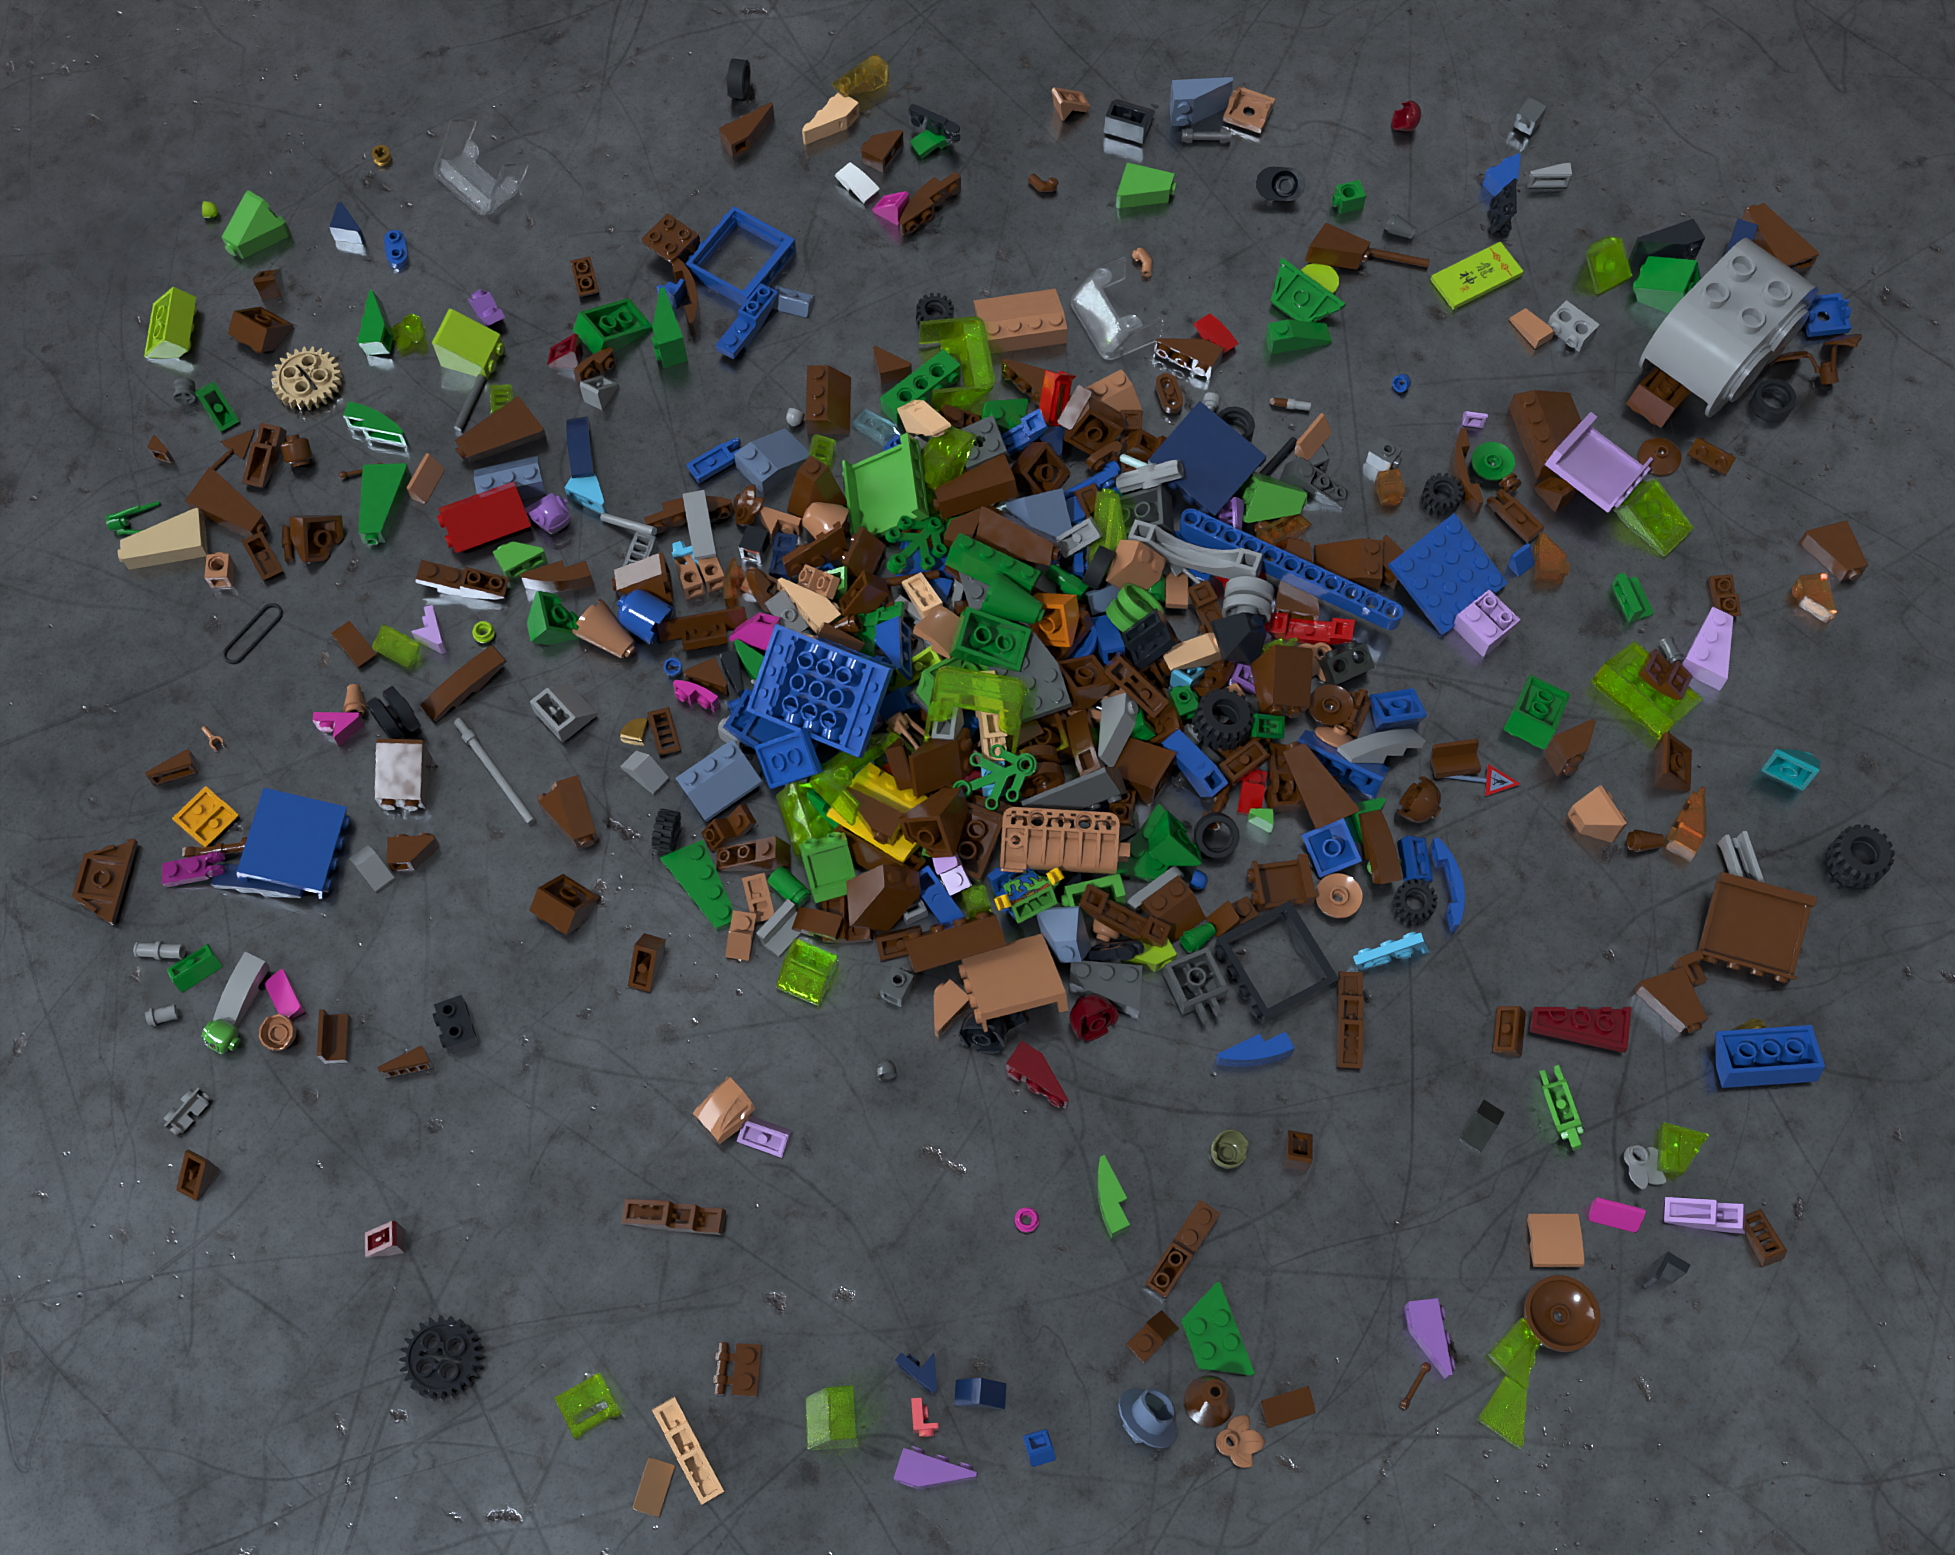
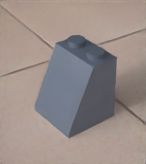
(1043, 512)

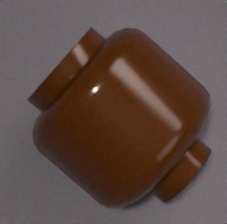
(296, 450)

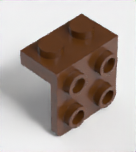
(671, 238)

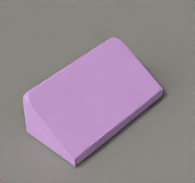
(764, 1136)

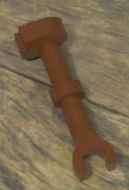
(1220, 800)
(220, 847)

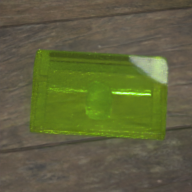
(396, 646)

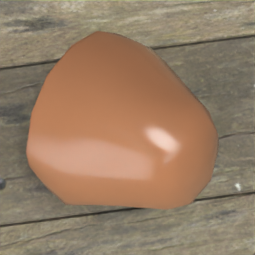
(821, 516)

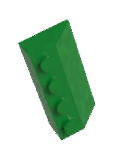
(984, 562)

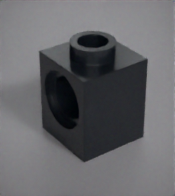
(754, 543)

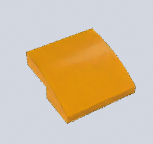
(205, 817)

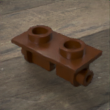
(1711, 455)
(1361, 707)

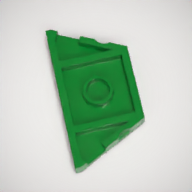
(1302, 296)
(1140, 862)
(1215, 1335)

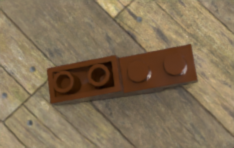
(922, 204)
(675, 514)
(463, 583)
(1084, 742)
(1182, 1248)

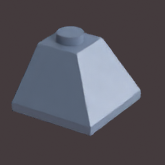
(1065, 933)

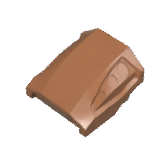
(724, 1110)

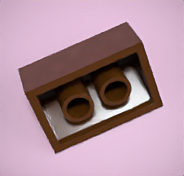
(827, 400)

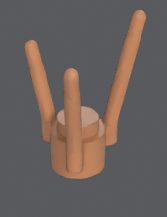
(898, 724)

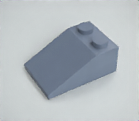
(1198, 99)
(771, 459)

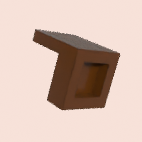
(1691, 965)

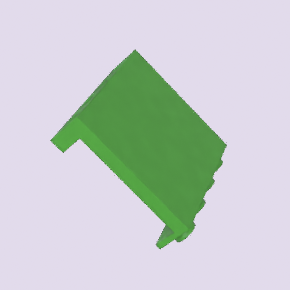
(886, 488)

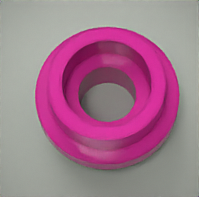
(1026, 1212)

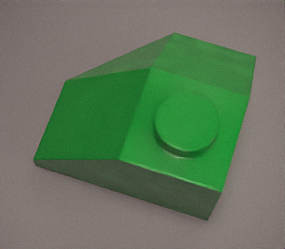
(550, 620)
(1171, 843)

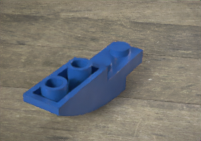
(749, 321)

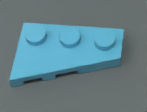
(1400, 949)

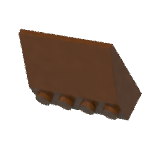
(1543, 424)

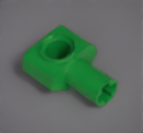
(1069, 582)

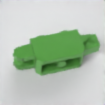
(1563, 1108)

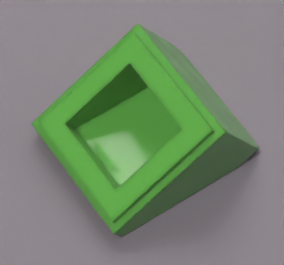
(1262, 818)

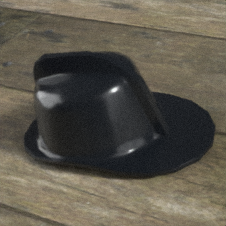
(1280, 183)

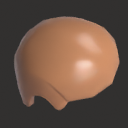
(277, 1032)

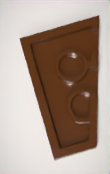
(819, 552)

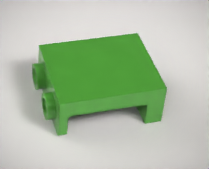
(827, 865)
(1110, 884)

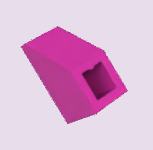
(756, 630)

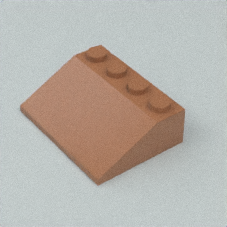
(1023, 320)

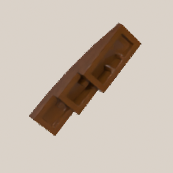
(464, 681)
(1350, 1020)
(673, 1216)

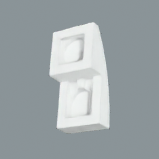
(856, 180)

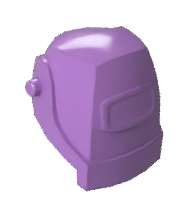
(550, 513)

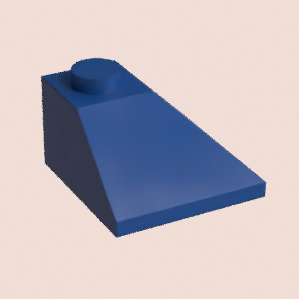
(1333, 846)

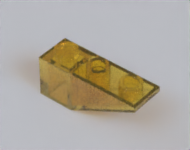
(863, 78)

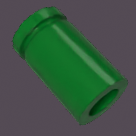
(789, 886)

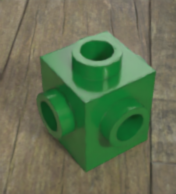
(1185, 701)

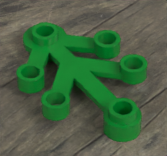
(930, 527)
(1000, 775)

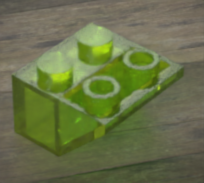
(807, 971)

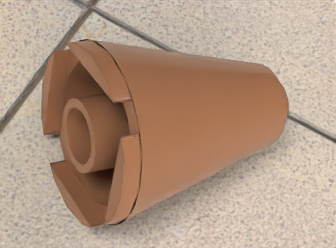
(602, 628)

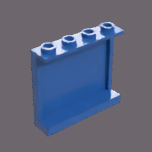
(293, 841)

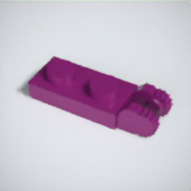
(192, 869)

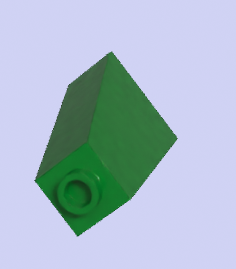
(380, 499)

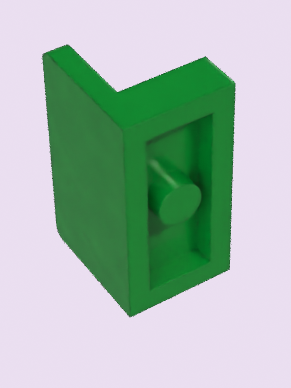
(1632, 597)

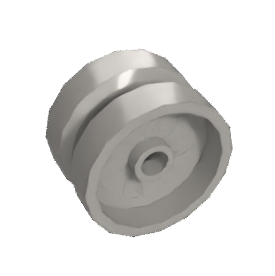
(1249, 596)

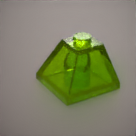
(1607, 263)

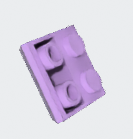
(1485, 623)

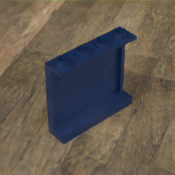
(1212, 457)

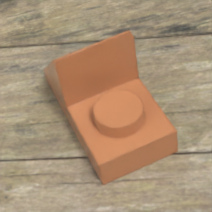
(1069, 100)
(776, 520)
(740, 935)

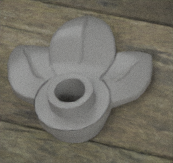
(1645, 1167)

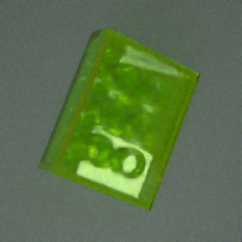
(1647, 706)

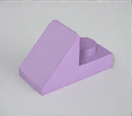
(431, 634)
(952, 873)

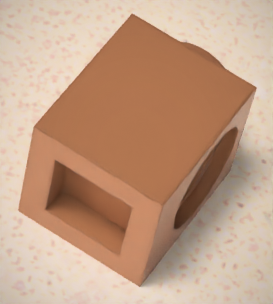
(222, 578)

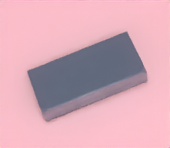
(793, 301)

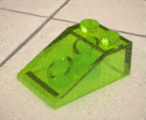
(945, 456)
(1654, 516)

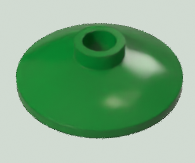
(1496, 454)

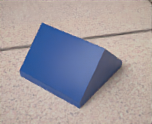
(1396, 708)

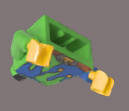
(1029, 894)

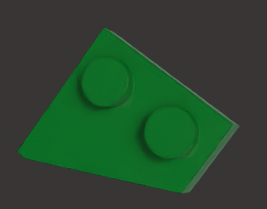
(1006, 412)

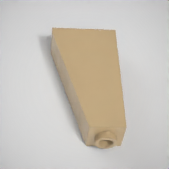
(166, 542)

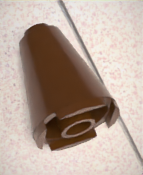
(1204, 1407)

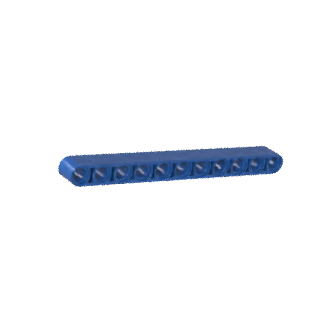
(1296, 577)

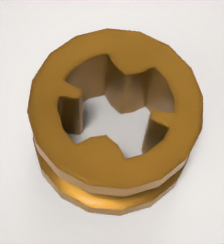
(381, 149)

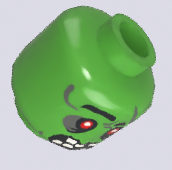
(220, 1036)

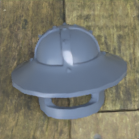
(1148, 1418)

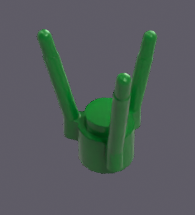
(119, 520)

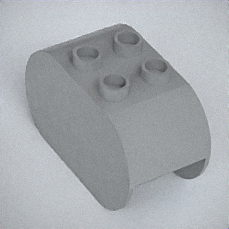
(1731, 325)

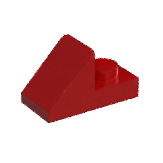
(1252, 792)

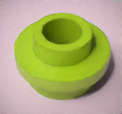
(481, 627)

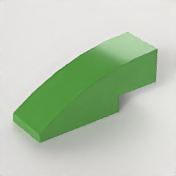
(1111, 1199)

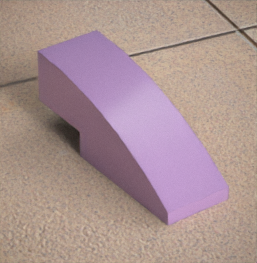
(1705, 1214)

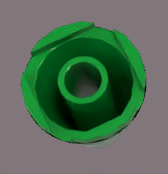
(1011, 602)

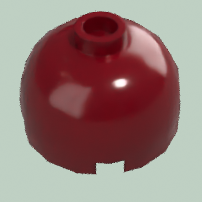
(1092, 1016)

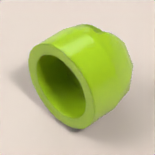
(209, 209)

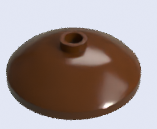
(1572, 1302)

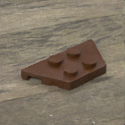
(104, 879)

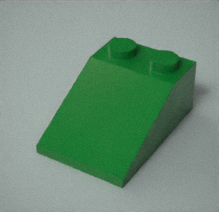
(611, 325)
(667, 337)
(989, 640)
(1537, 712)

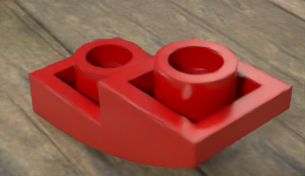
(1212, 329)

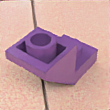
(485, 307)

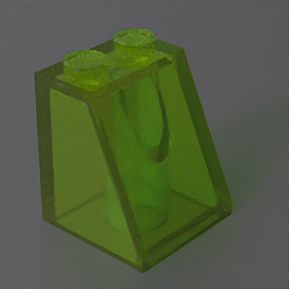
(832, 1418)

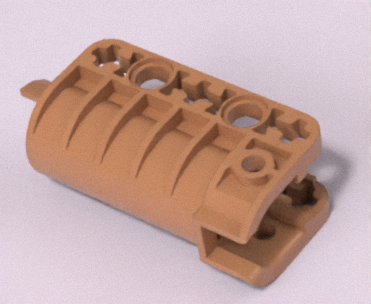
(1063, 846)

